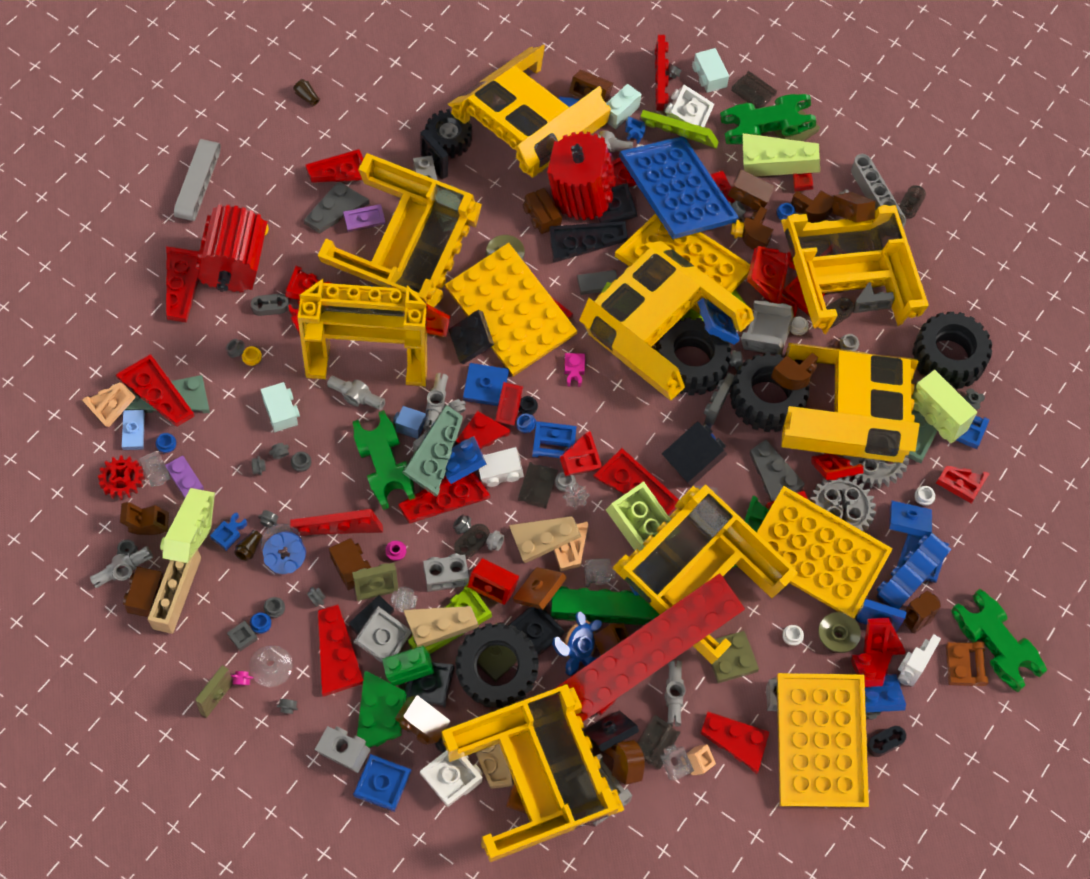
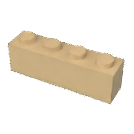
(173, 594)

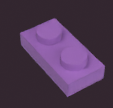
(364, 217)
(183, 475)

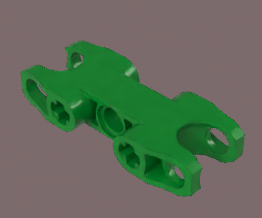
(781, 116)
(388, 473)
(1007, 650)

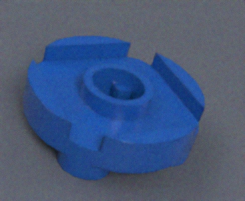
(295, 547)

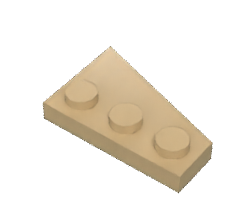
(543, 536)
(439, 624)
(495, 767)

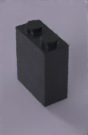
(695, 453)

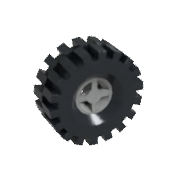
(445, 125)

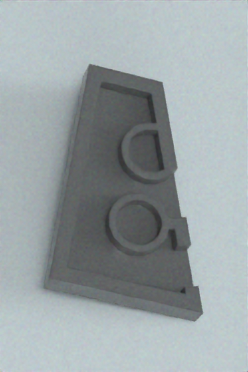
(332, 206)
(718, 399)
(774, 470)

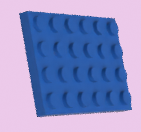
(678, 187)

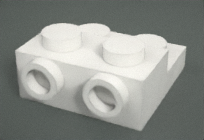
(689, 106)
(915, 662)
(451, 778)

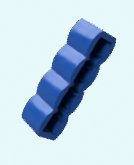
(913, 572)

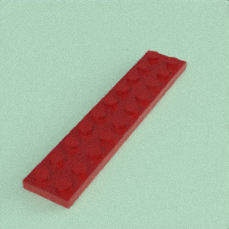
(654, 645)

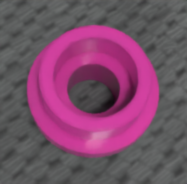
(395, 556)

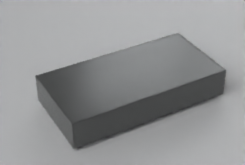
(595, 282)

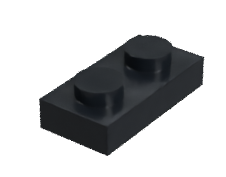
(360, 620)

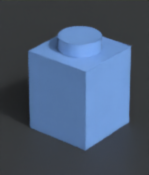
(409, 422)

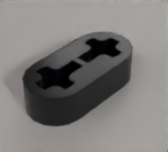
(884, 736)

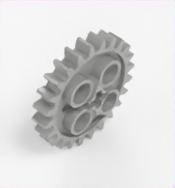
(882, 471)
(860, 506)

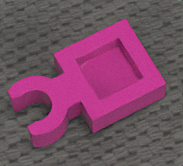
(574, 367)

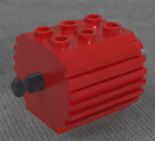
(581, 175)
(231, 248)

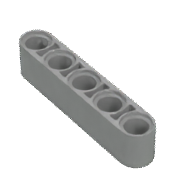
(197, 180)
(875, 189)

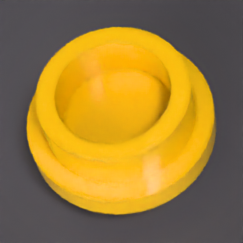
(737, 229)
(251, 356)

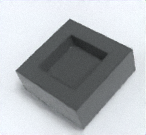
(242, 636)

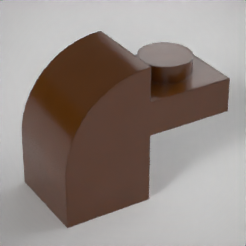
(817, 209)
(754, 231)
(792, 375)
(144, 521)
(628, 761)

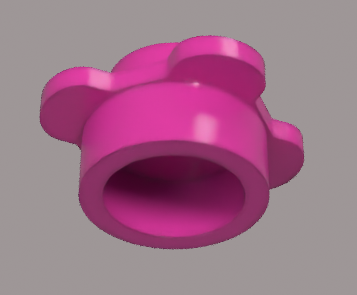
(241, 678)

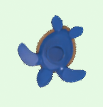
(578, 643)

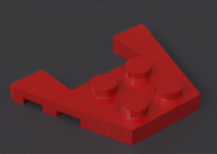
(768, 274)

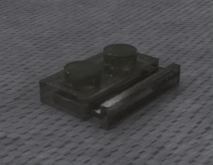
(754, 90)
(538, 485)
(655, 738)

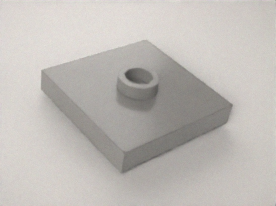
(382, 635)

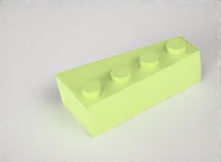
(779, 156)
(189, 526)

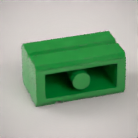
(408, 666)

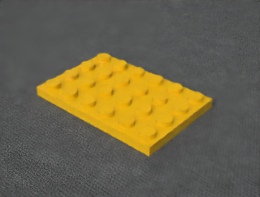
(697, 248)
(515, 306)
(830, 555)
(822, 740)

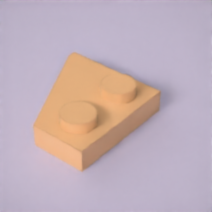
(110, 403)
(570, 554)

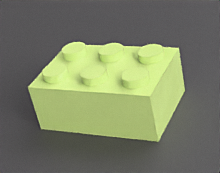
(943, 406)
(638, 515)

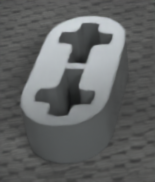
(269, 304)

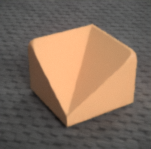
(701, 759)

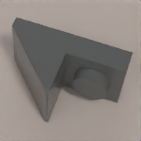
(871, 302)

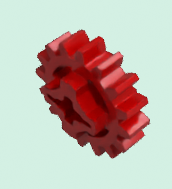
(121, 475)

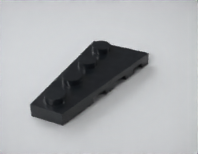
(579, 239)

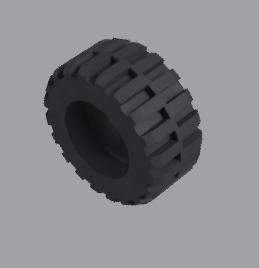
(962, 331)
(693, 333)
(750, 407)
(467, 665)

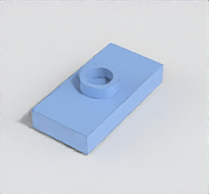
(133, 429)

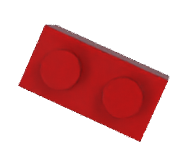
(493, 581)

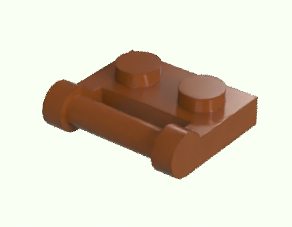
(959, 664)

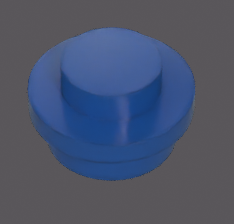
(785, 210)
(526, 423)
(166, 443)
(260, 623)

